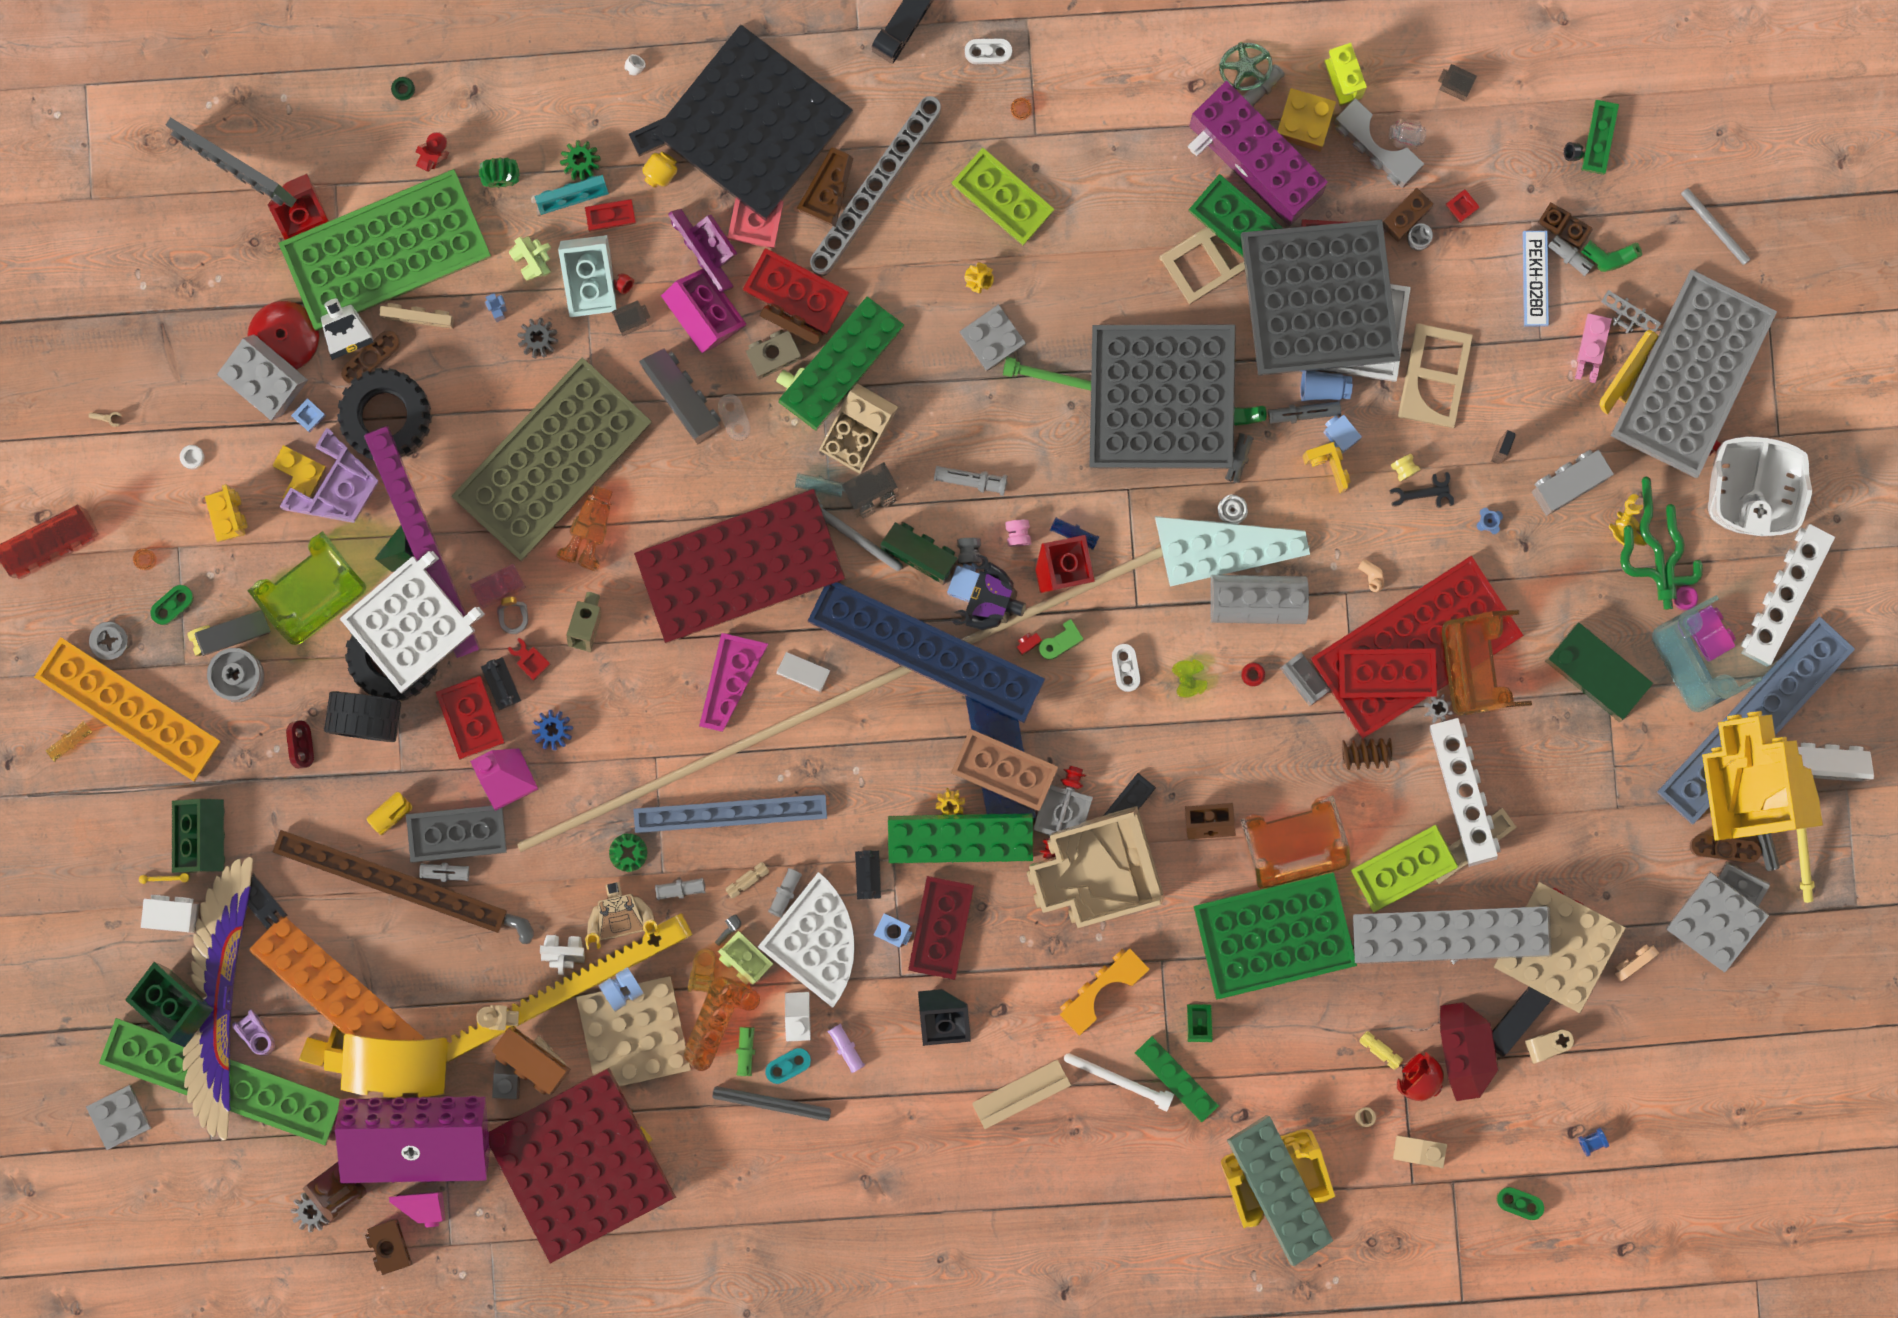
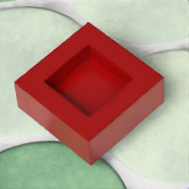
(1462, 206)
(1028, 642)

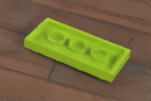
(1002, 196)
(1404, 868)

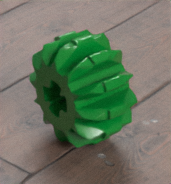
(578, 152)
(499, 172)

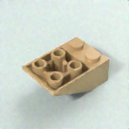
(858, 428)

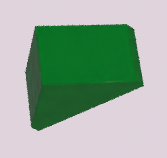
(1199, 1023)

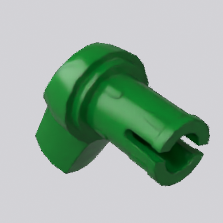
(1613, 260)
(1249, 415)

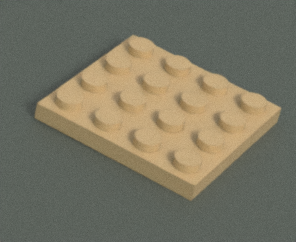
(1579, 947)
(640, 1038)

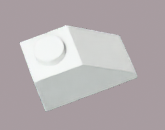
(797, 1016)

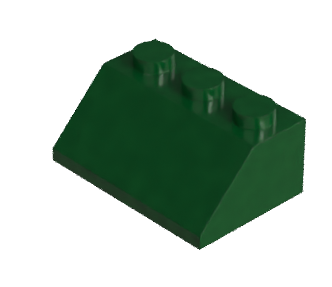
(919, 552)
(198, 835)

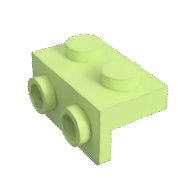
(745, 958)

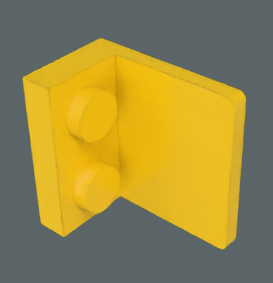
(1319, 455)
(225, 514)

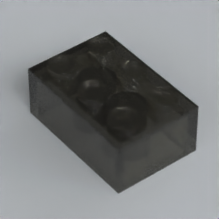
(870, 491)

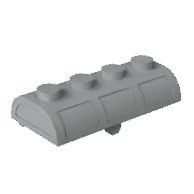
(1259, 599)

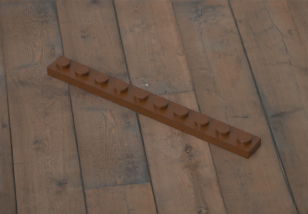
(389, 881)

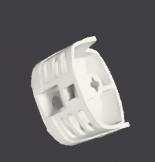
(1758, 481)

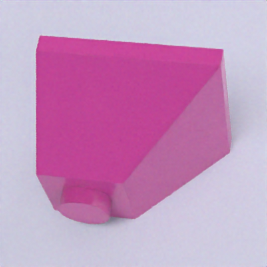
(504, 776)
(421, 1207)

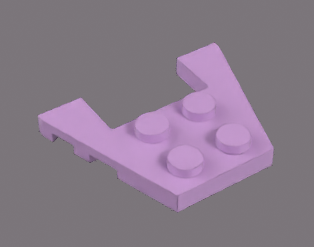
(342, 491)

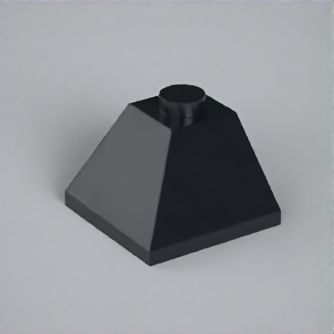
(943, 1018)

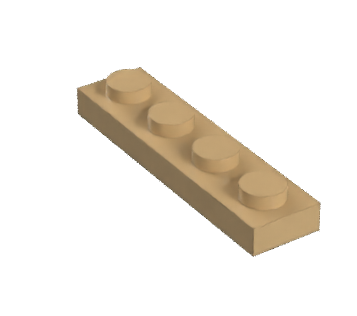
(1502, 826)

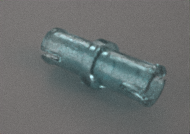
(819, 484)

